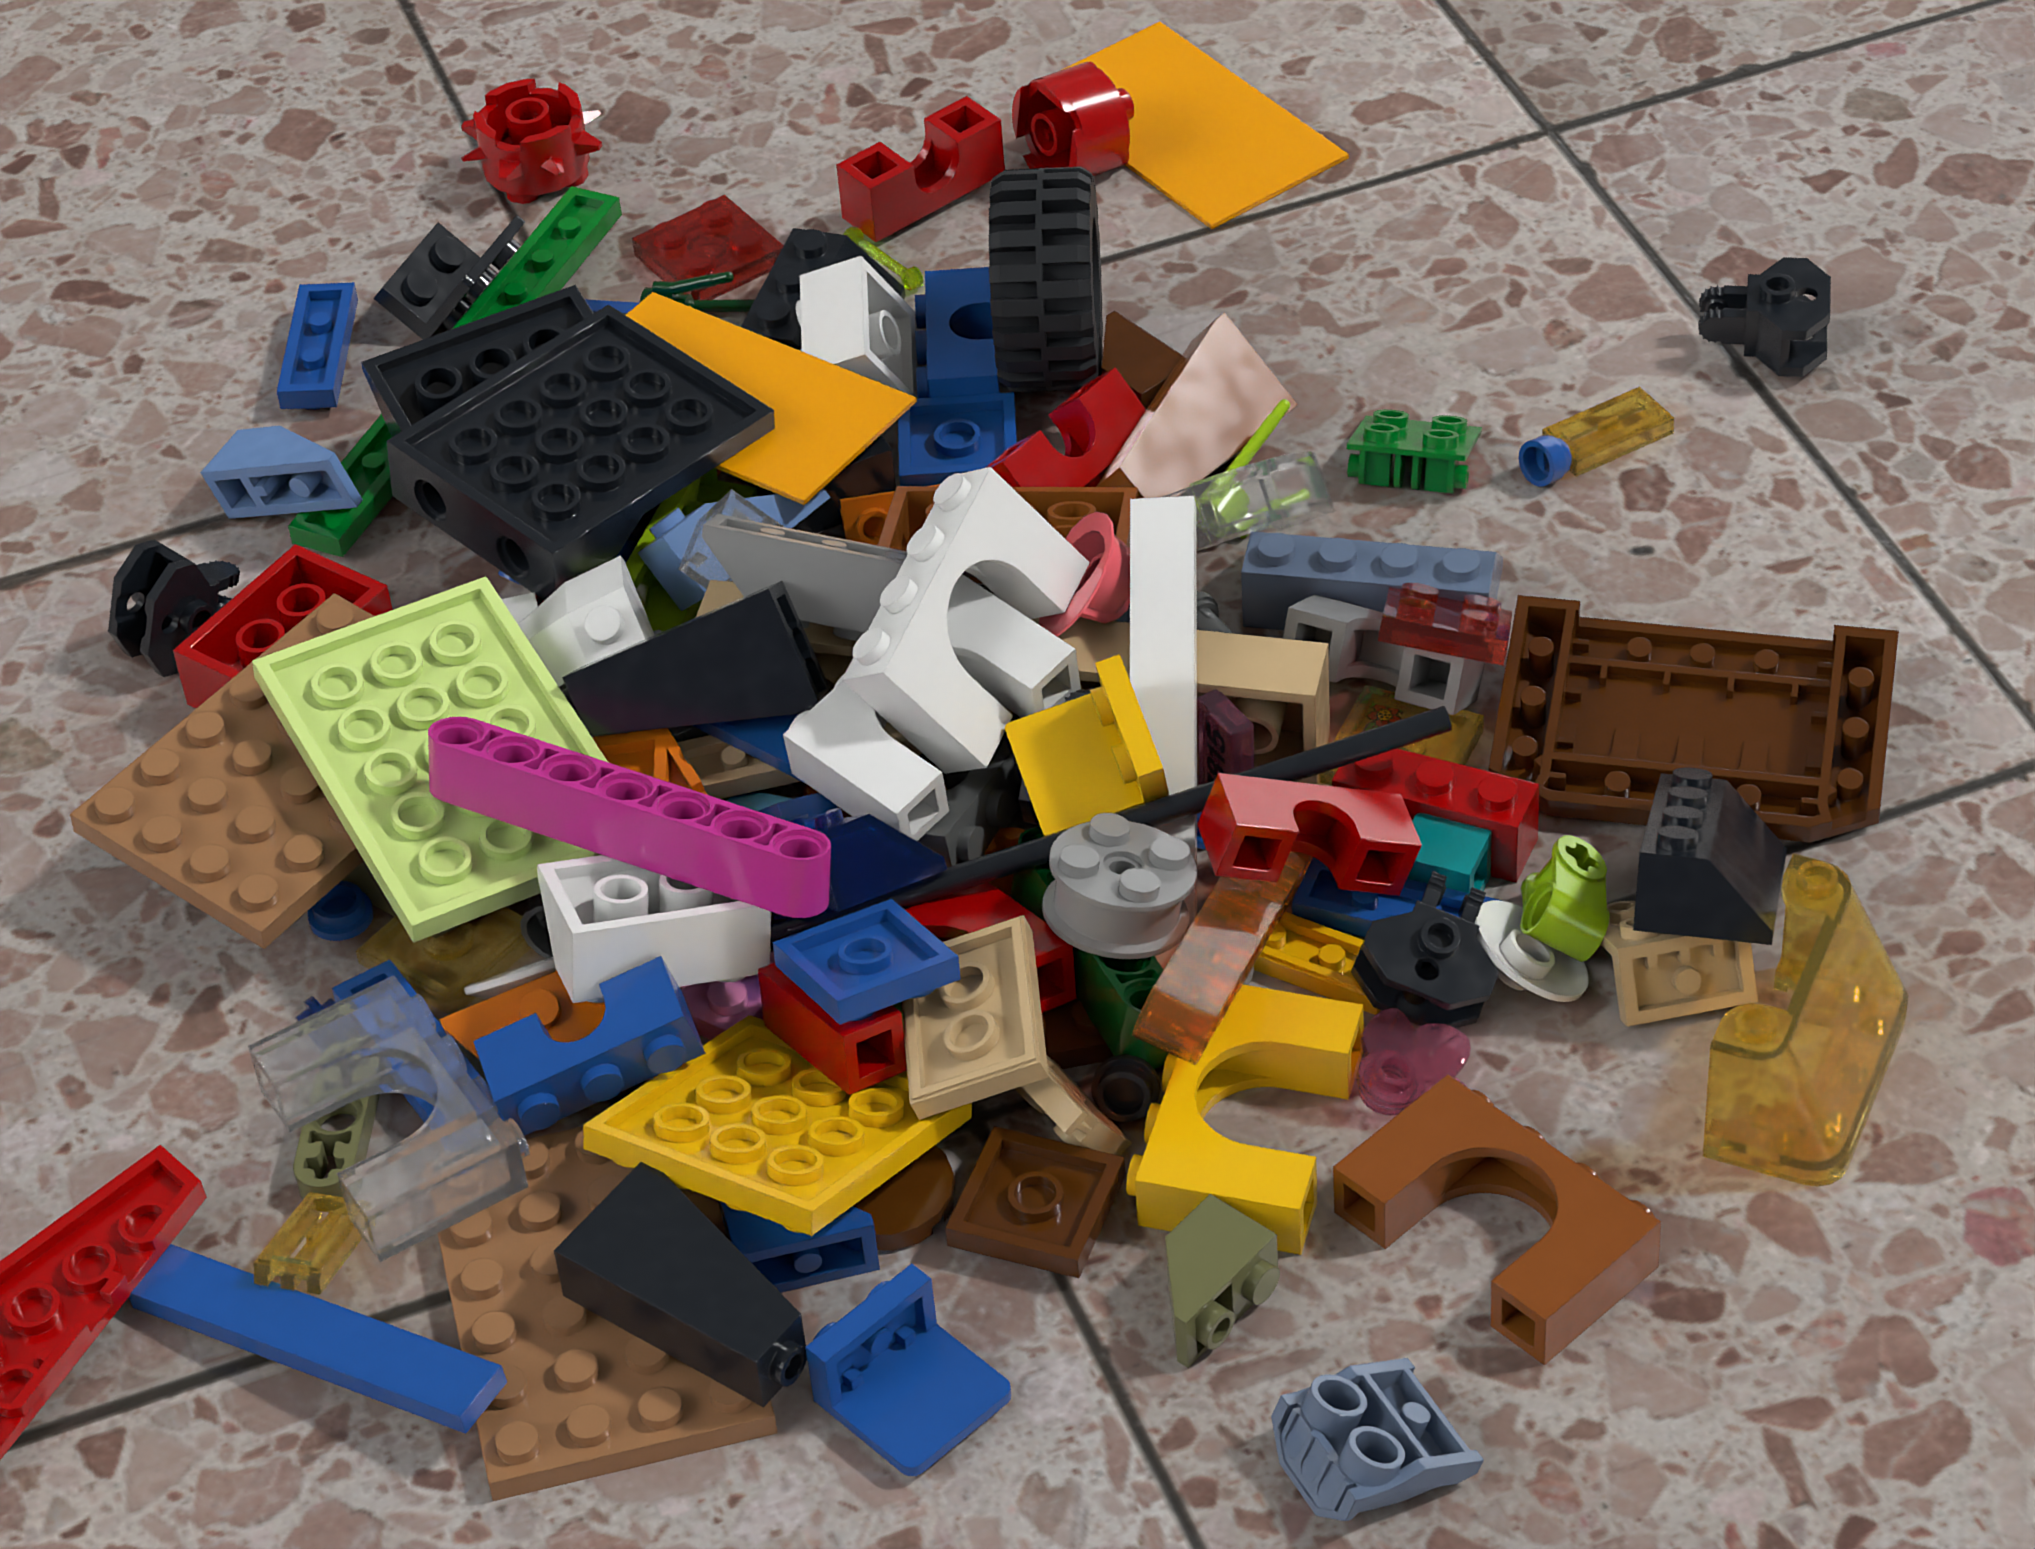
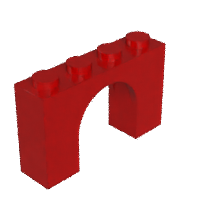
(874, 1048)

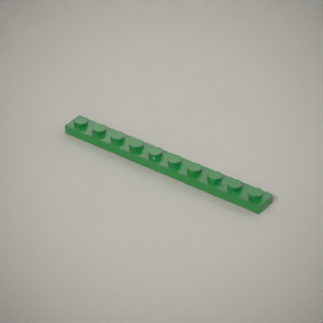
(535, 270)

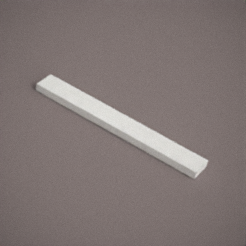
(1166, 647)

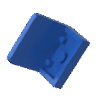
(902, 1376)

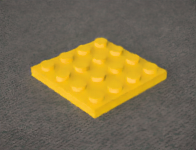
(768, 1130)

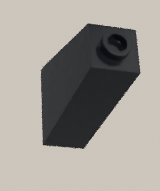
(712, 669)
(682, 1287)

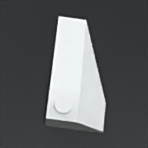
(587, 620)

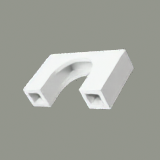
(906, 655)
(864, 770)

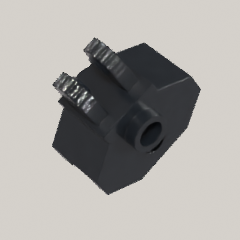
(1773, 316)
(170, 600)
(1430, 957)

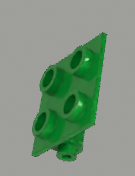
(1391, 432)

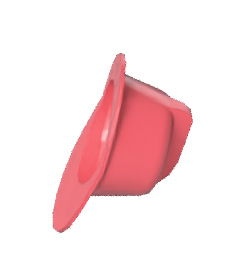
(1105, 586)

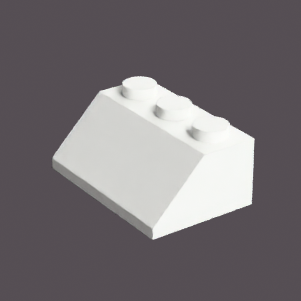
(619, 916)

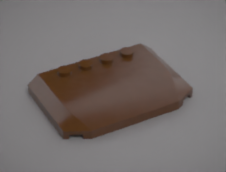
(1615, 703)

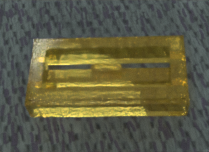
(1613, 436)
(325, 1248)

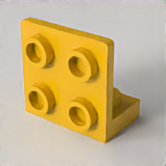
(1088, 754)

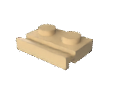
(1075, 1114)

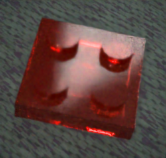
(708, 242)
(1447, 626)

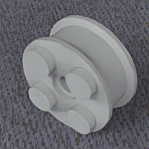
(1119, 888)

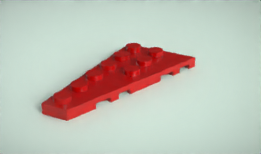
(78, 1275)

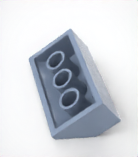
(1290, 568)

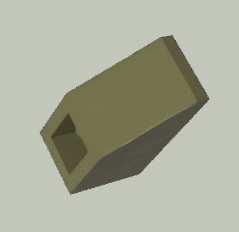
(1215, 1273)

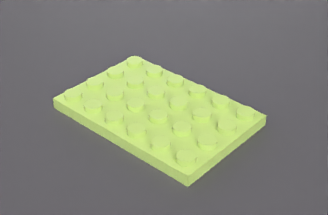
(361, 723)

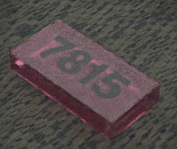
(1223, 737)

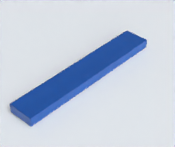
(320, 1338)

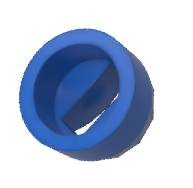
(1544, 460)

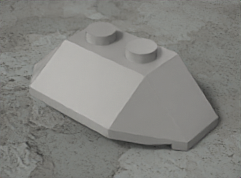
(825, 576)

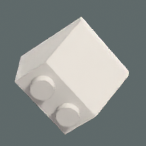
(858, 323)

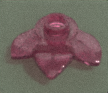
(1406, 1060)

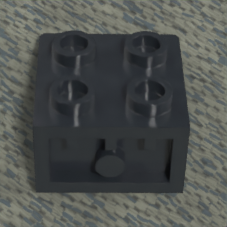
(439, 274)

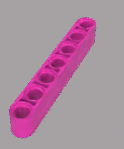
(630, 816)

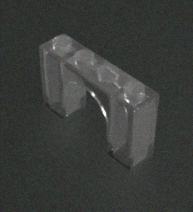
(390, 1045)

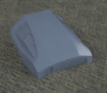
(1367, 1440)

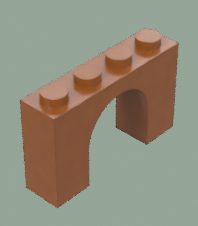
(1463, 1145)

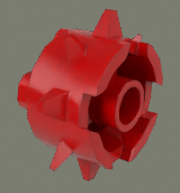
(532, 139)

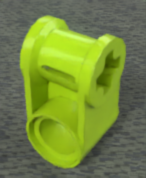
(1567, 899)

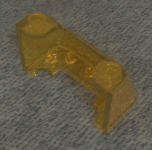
(1802, 1080)

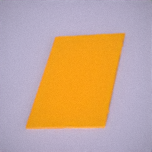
(1205, 130)
(819, 408)

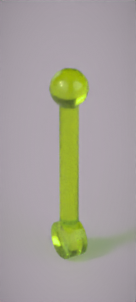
(910, 277)

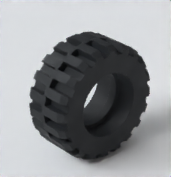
(1045, 278)

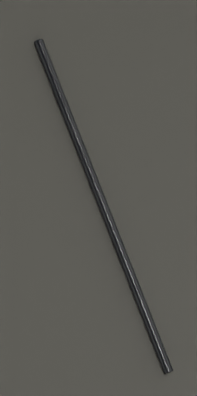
(1152, 813)

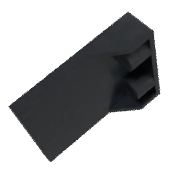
(571, 448)

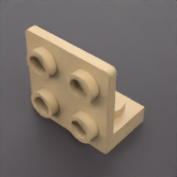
(1674, 974)

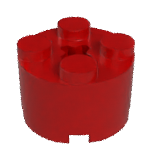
(1074, 120)

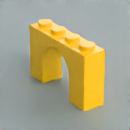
(1261, 1042)

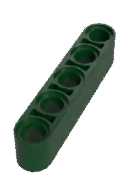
(1107, 987)

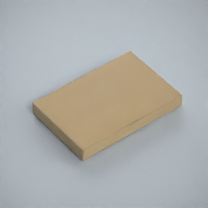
(979, 1030)

